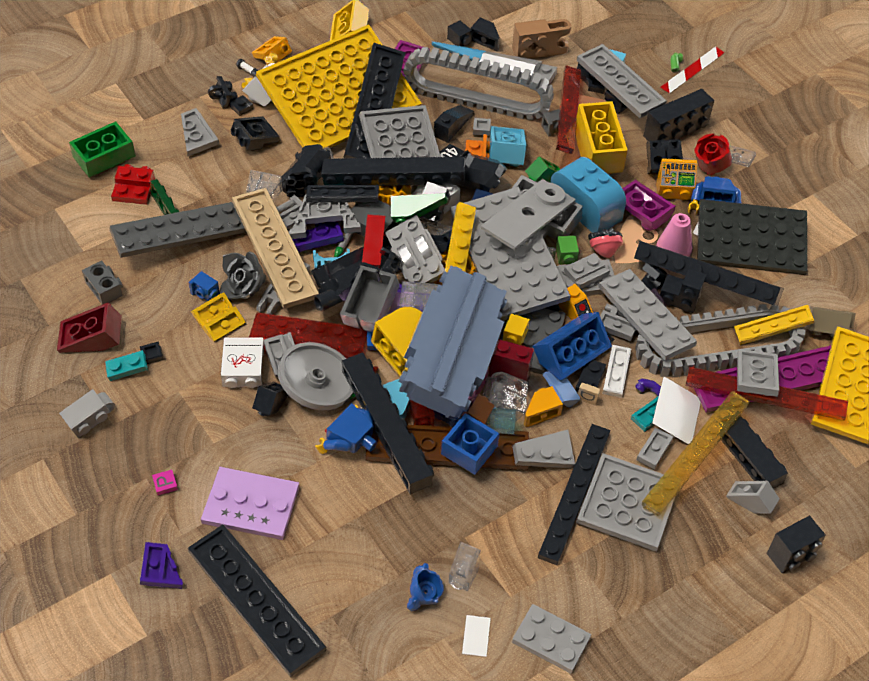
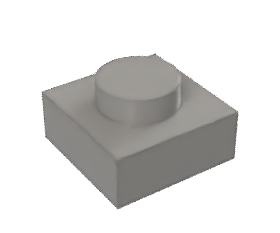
(481, 126)

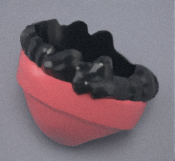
(606, 242)

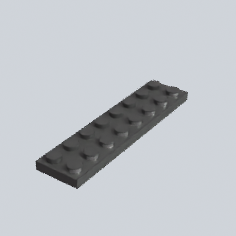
(176, 229)

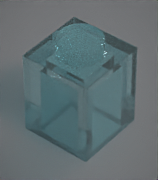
(502, 420)

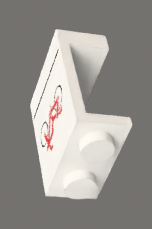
(242, 362)

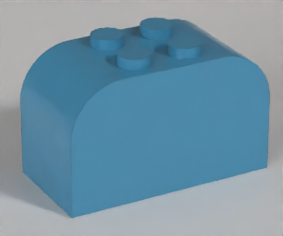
(594, 190)

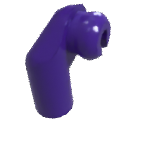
(650, 384)

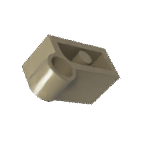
(828, 319)

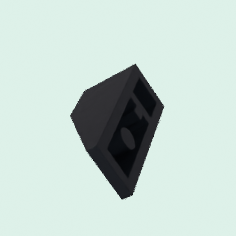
(451, 122)

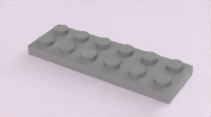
(621, 80)
(647, 314)

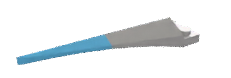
(534, 65)

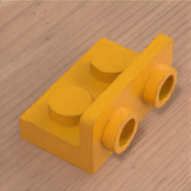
(275, 45)

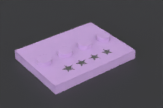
(250, 503)

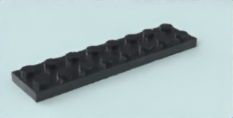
(376, 93)
(257, 600)

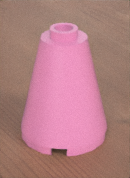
(677, 235)

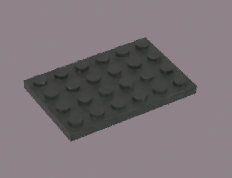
(752, 236)

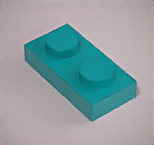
(126, 365)

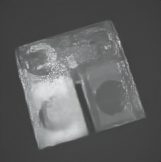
(505, 392)

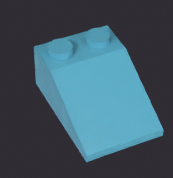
(507, 145)

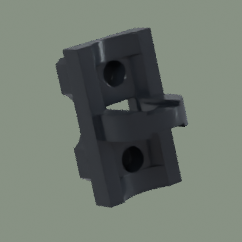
(222, 92)

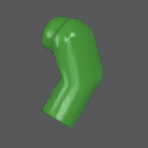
(675, 59)

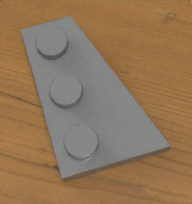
(197, 132)
(545, 451)

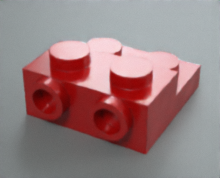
(132, 184)

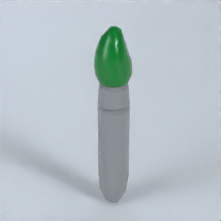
(339, 250)

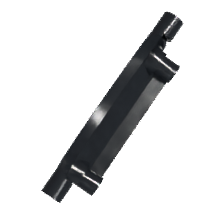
(335, 277)

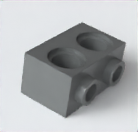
(102, 282)

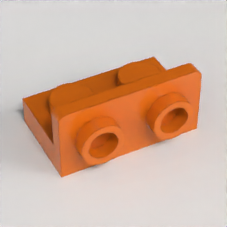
(478, 147)

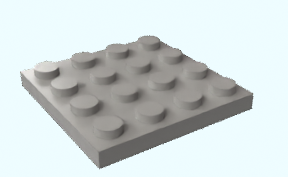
(399, 132)
(616, 502)

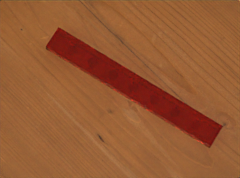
(568, 110)
(786, 398)

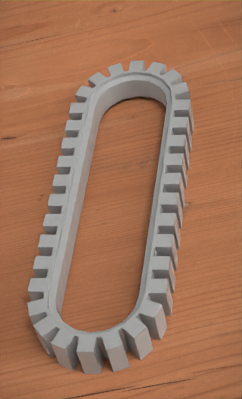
(483, 69)
(720, 359)

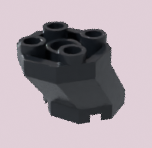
(304, 170)
(482, 172)

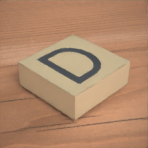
(588, 393)

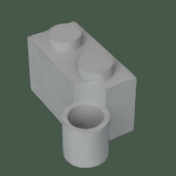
(87, 412)

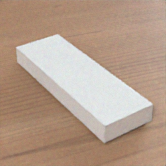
(616, 371)

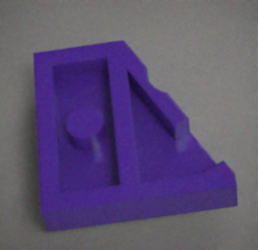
(159, 567)

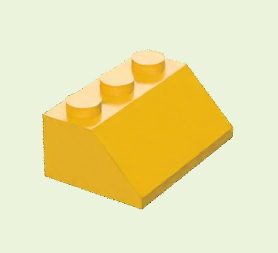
(349, 19)

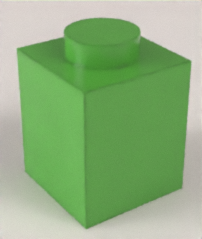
(567, 249)

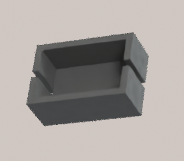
(369, 298)

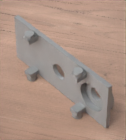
(516, 228)

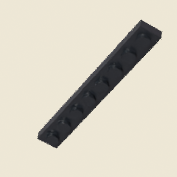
(574, 495)

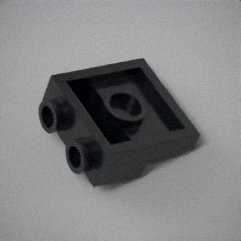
(253, 132)

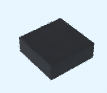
(152, 352)

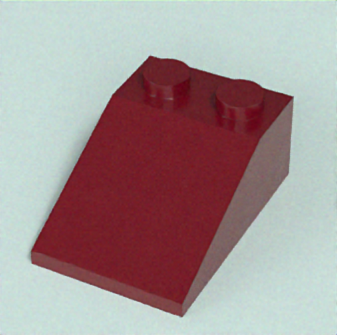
(91, 330)

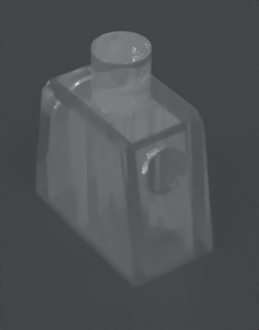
(260, 180)

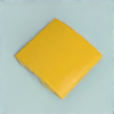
(218, 317)

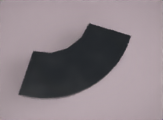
(592, 83)

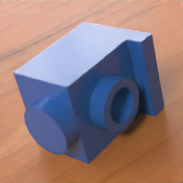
(204, 286)

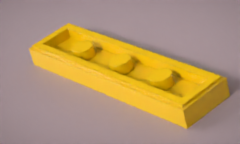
(774, 324)

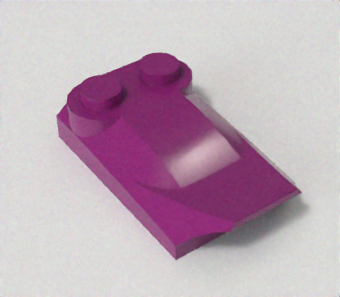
(647, 205)

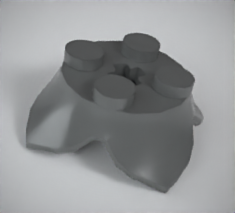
(243, 274)

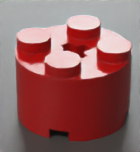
(713, 153)

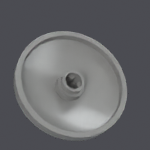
(314, 376)

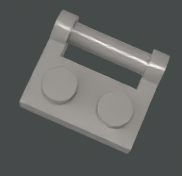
(289, 215)

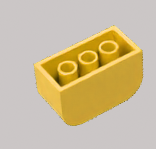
(601, 136)
(393, 335)

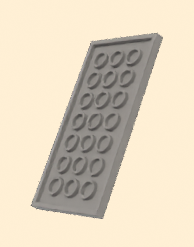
(524, 273)

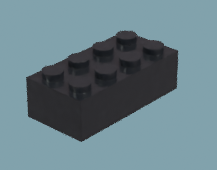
(679, 117)

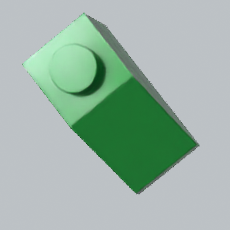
(541, 169)

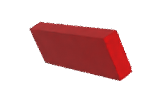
(374, 240)

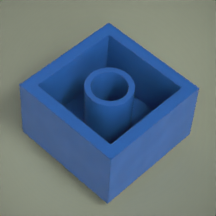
(470, 443)

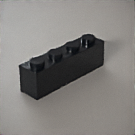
(754, 454)

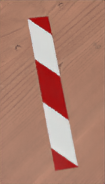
(691, 70)

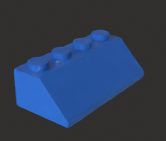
(573, 345)

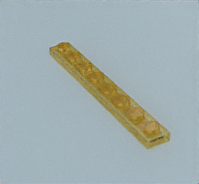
(695, 453)

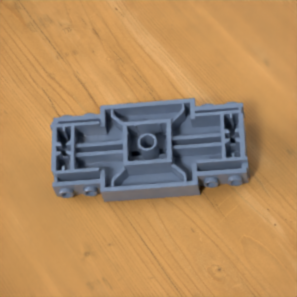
(453, 342)

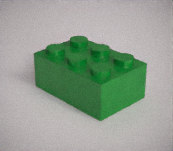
(102, 149)

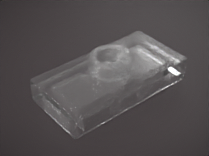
(742, 156)

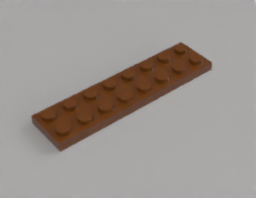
(430, 442)

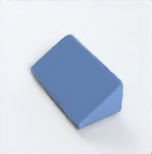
(563, 389)

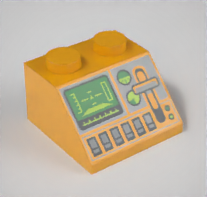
(676, 178)

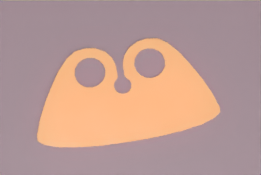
(631, 233)

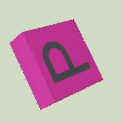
(164, 482)

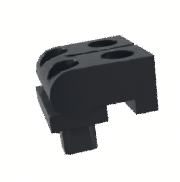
(661, 150)

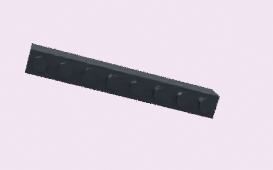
(394, 171)
(715, 275)
(387, 423)

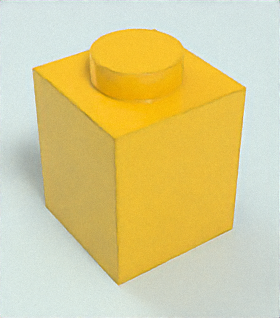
(516, 329)

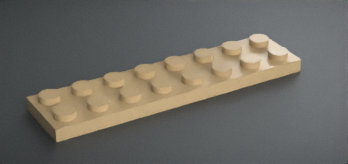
(275, 248)

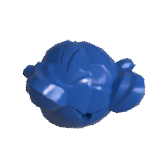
(424, 581)

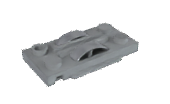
(418, 252)

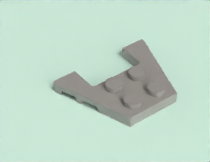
(323, 212)

